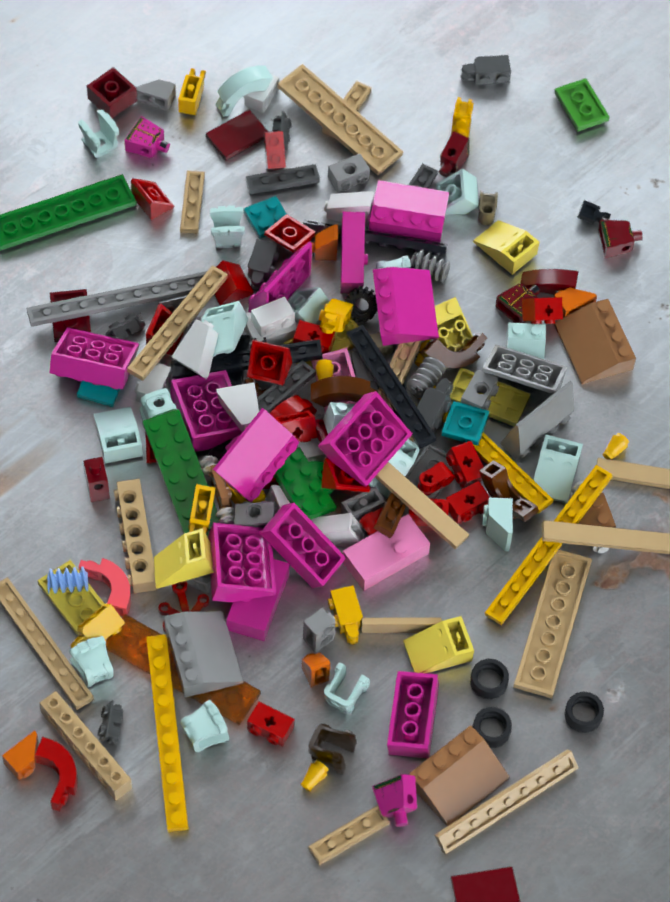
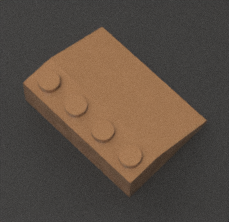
(596, 342)
(459, 776)

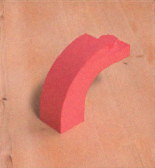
(115, 579)

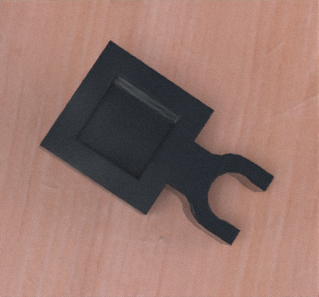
(590, 213)

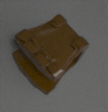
(342, 739)

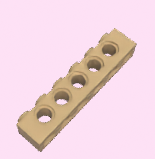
(131, 491)
(85, 745)

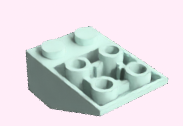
(229, 323)
(118, 435)
(402, 461)
(557, 467)

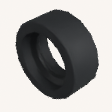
(489, 664)
(497, 713)
(582, 726)

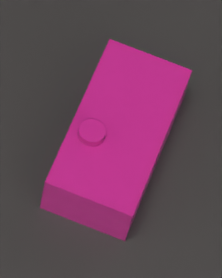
(352, 251)
(303, 545)
(255, 615)
(413, 714)

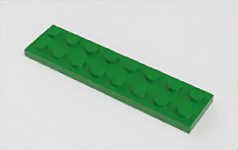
(65, 211)
(177, 464)

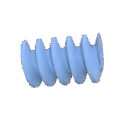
(68, 580)

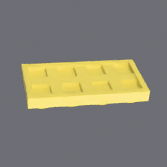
(504, 407)

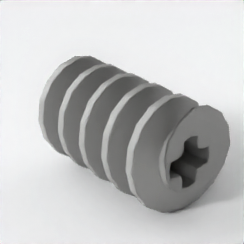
(436, 268)
(425, 376)

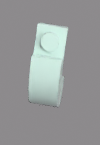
(241, 83)

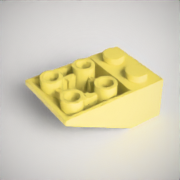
(508, 245)
(452, 325)
(184, 559)
(440, 646)

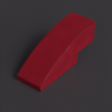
(550, 279)

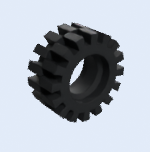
(366, 295)

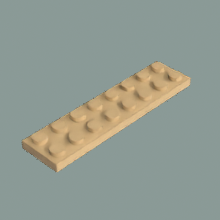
(340, 119)
(552, 624)

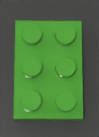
(581, 104)

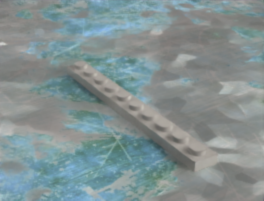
(112, 300)

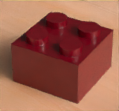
(112, 92)

